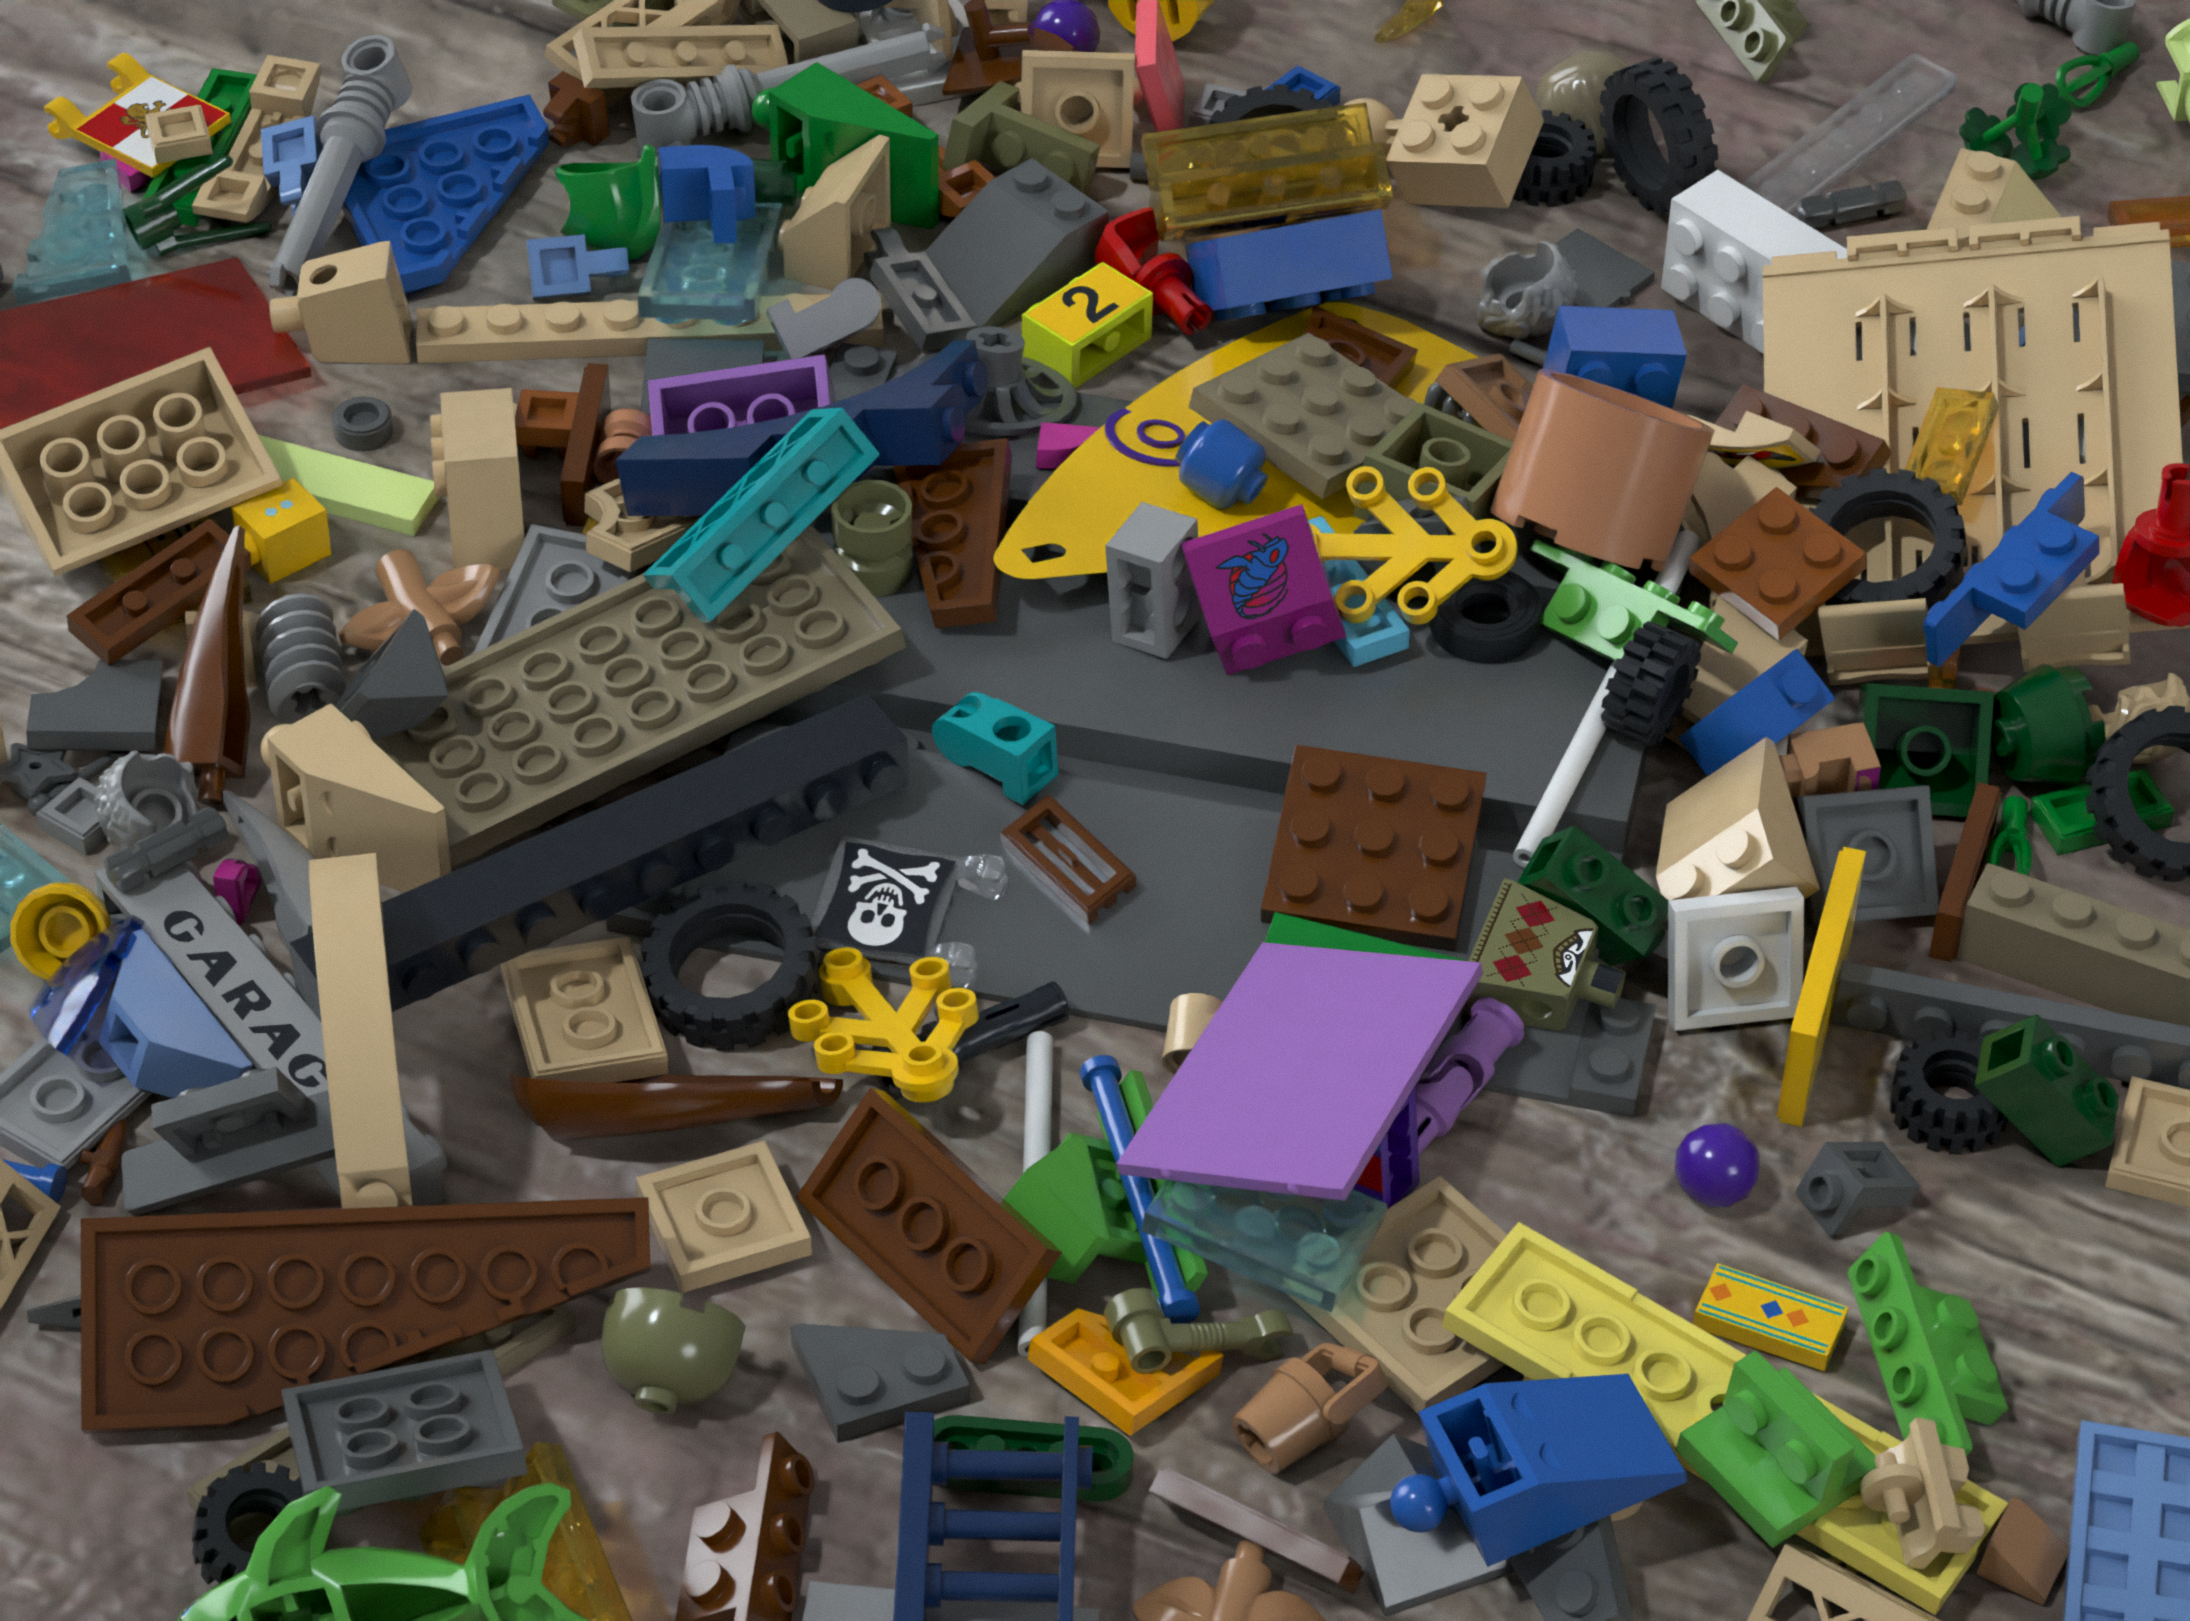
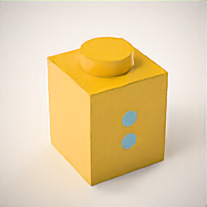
(283, 530)

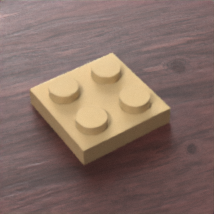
(724, 1216)

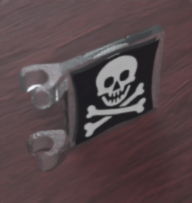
(897, 903)

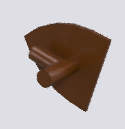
(994, 52)

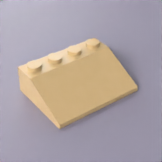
(132, 462)

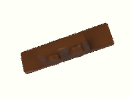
(750, 1545)

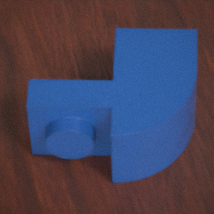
(707, 185)
(1763, 708)

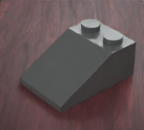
(1018, 243)

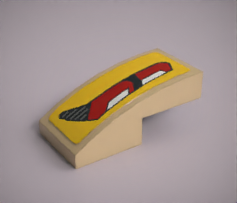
(1763, 440)

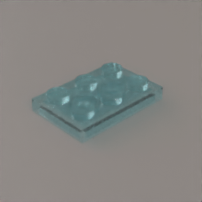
(1275, 1238)

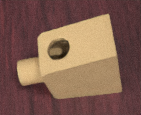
(350, 307)

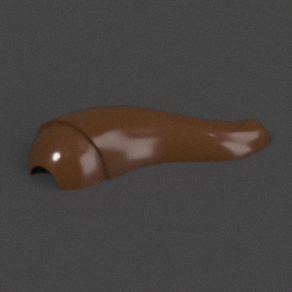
(664, 1102)

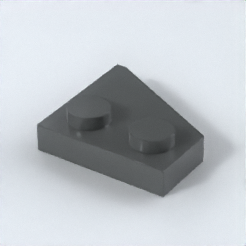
(876, 1375)

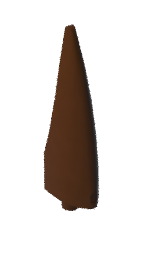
(210, 699)

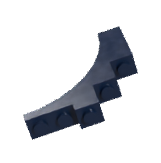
(906, 420)

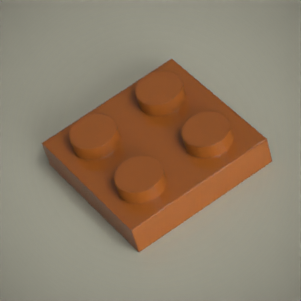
(1777, 563)

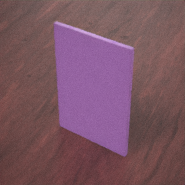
(1301, 1070)

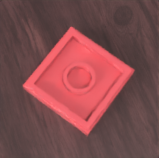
(1158, 68)

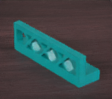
(764, 512)

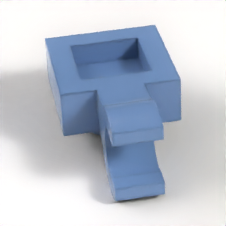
(290, 157)
(564, 266)

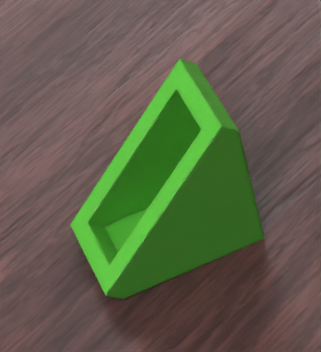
(1065, 1206)

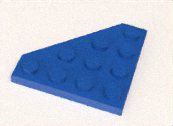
(443, 184)

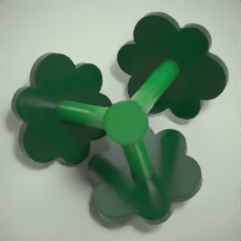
(2034, 115)

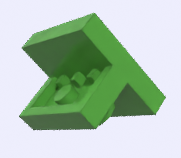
(1775, 1451)

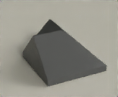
(398, 682)
(1397, 1563)

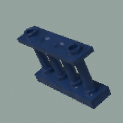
(928, 1523)

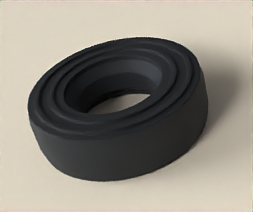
(1489, 641)

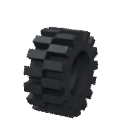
(1650, 683)

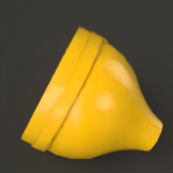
(55, 924)

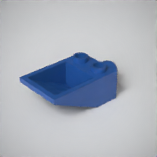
(1536, 1461)

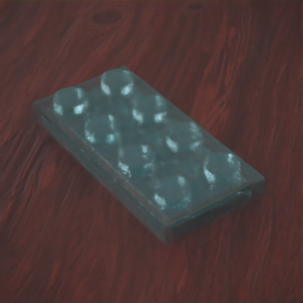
(709, 280)

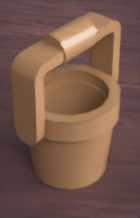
(1301, 1410)

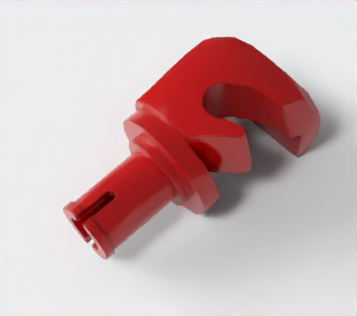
(2157, 554)

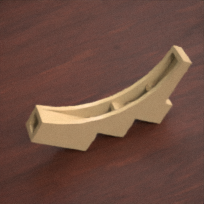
(1716, 502)

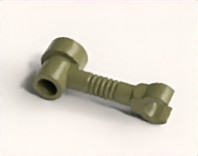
(1150, 1338)

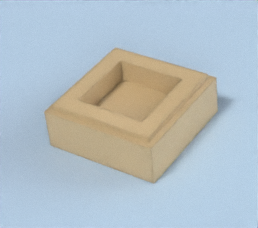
(178, 134)

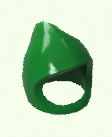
(614, 203)

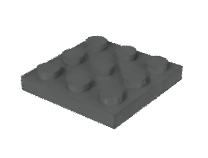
(405, 1431)

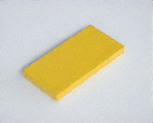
(1820, 986)

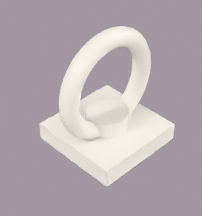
(1734, 957)

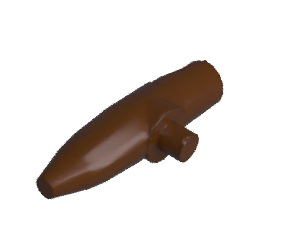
(104, 1163)

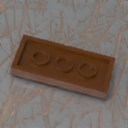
(928, 1226)

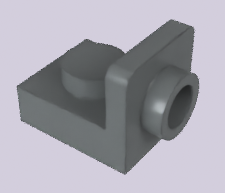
(1852, 1178)

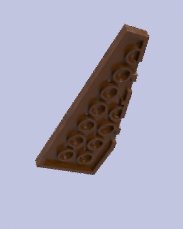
(225, 1310)

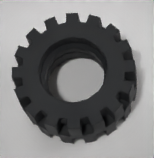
(1559, 162)
(1935, 1116)
(230, 1499)

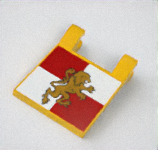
(121, 124)

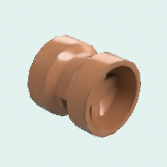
(616, 435)

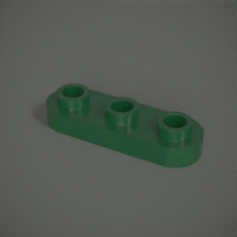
(1110, 1454)

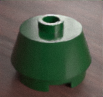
(2045, 727)

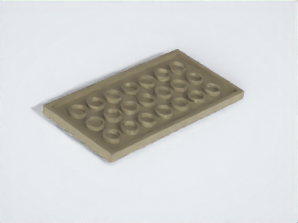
(631, 688)

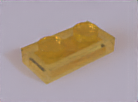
(1953, 438)

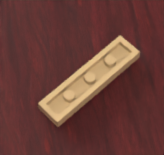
(677, 53)

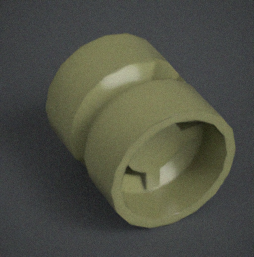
(875, 534)

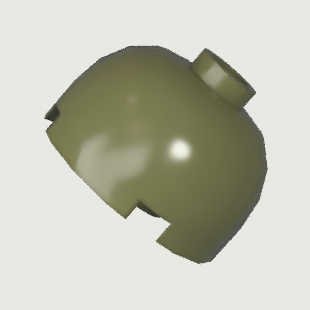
(667, 1350)

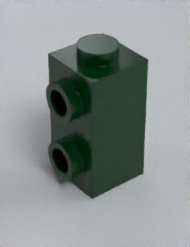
(1600, 887)
(2047, 1090)

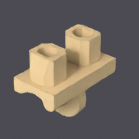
(1918, 1492)

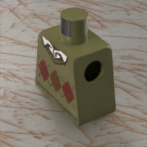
(1540, 959)

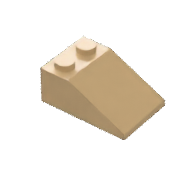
(1735, 833)

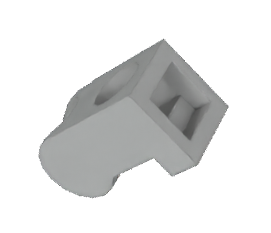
(828, 322)

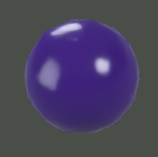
(1071, 22)
(1717, 1165)

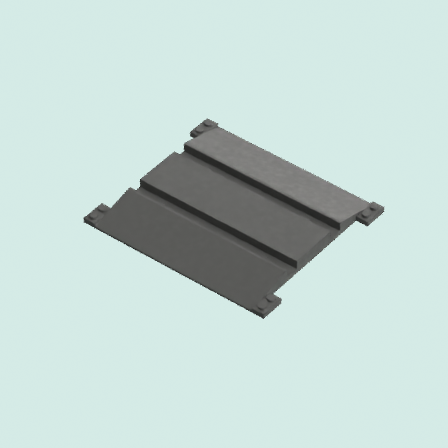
(1191, 780)

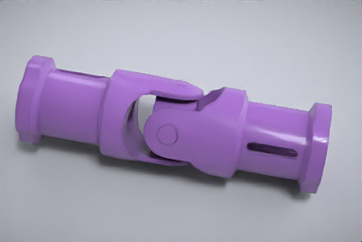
(1463, 1067)

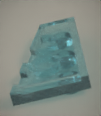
(81, 236)

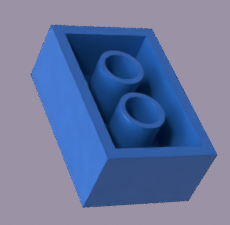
(1290, 265)

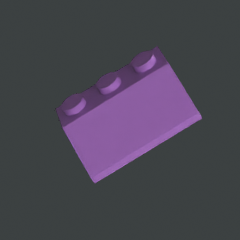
(739, 395)

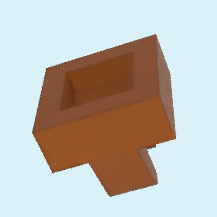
(544, 420)

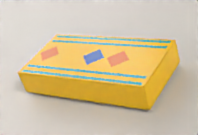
(1770, 1317)

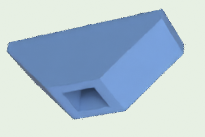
(163, 1030)

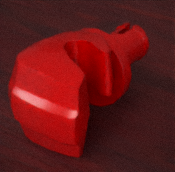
(1132, 248)

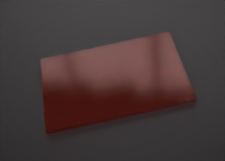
(119, 331)

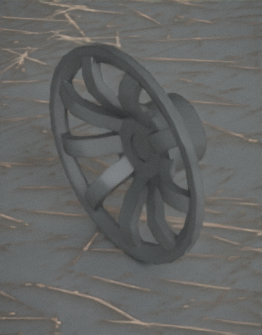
(1003, 358)

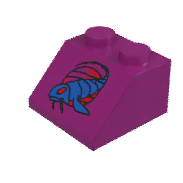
(1264, 589)

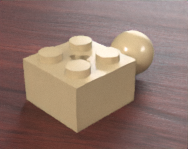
(1459, 139)

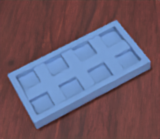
(2129, 1527)

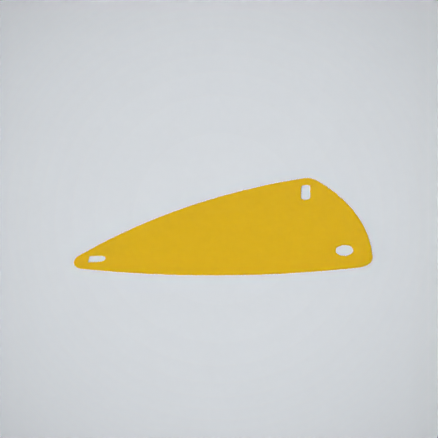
(1101, 487)

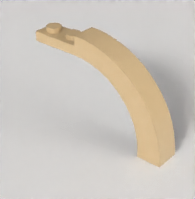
(358, 1032)

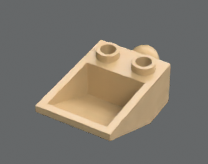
(352, 799)

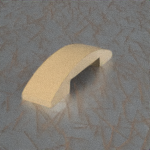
(279, 94)

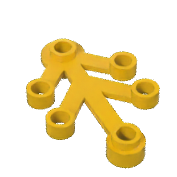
(1412, 547)
(918, 1068)

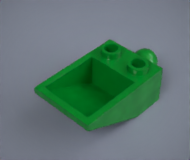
(825, 117)

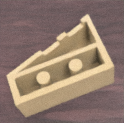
(479, 475)

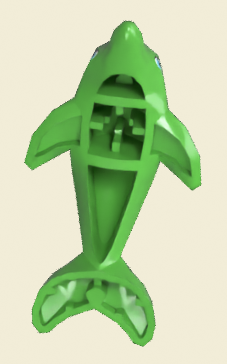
(300, 1581)

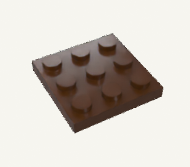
(1375, 846)

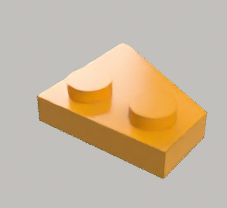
(1097, 1370)

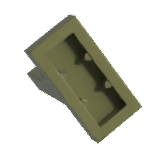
(1005, 137)

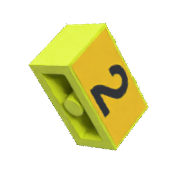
(1088, 324)

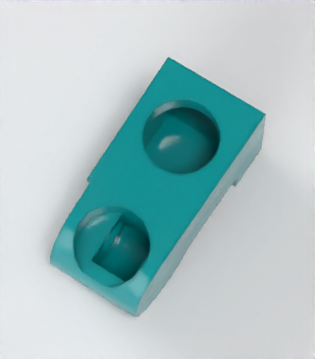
(999, 742)

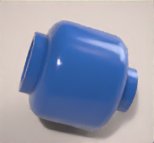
(1222, 464)

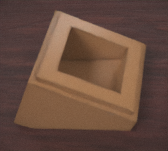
(2024, 1553)

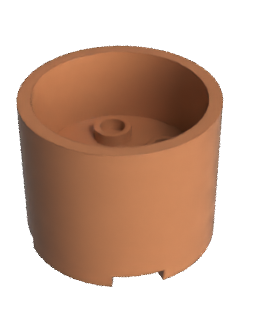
(1601, 470)

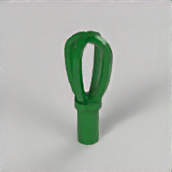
(2103, 67)
(2012, 835)

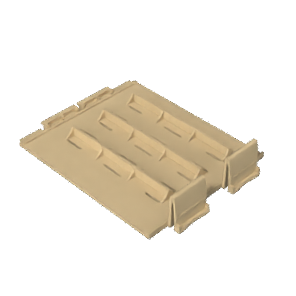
(2114, 378)

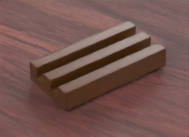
(1100, 893)

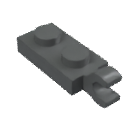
(916, 292)

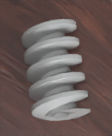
(299, 656)

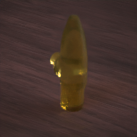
(1410, 16)

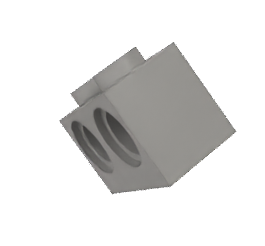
(1151, 582)

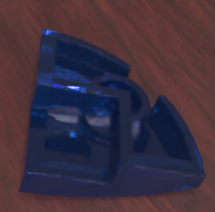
(80, 984)

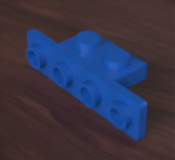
(2020, 574)

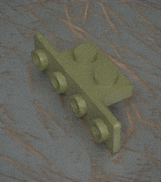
(1757, 30)

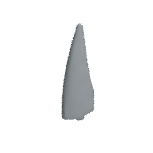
(281, 864)

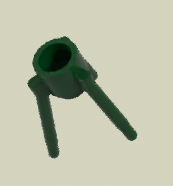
(155, 217)

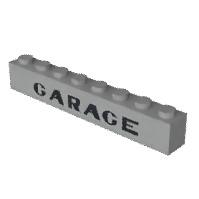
(250, 997)

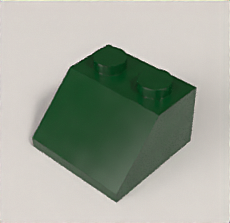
(1930, 740)

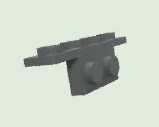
(226, 1139)

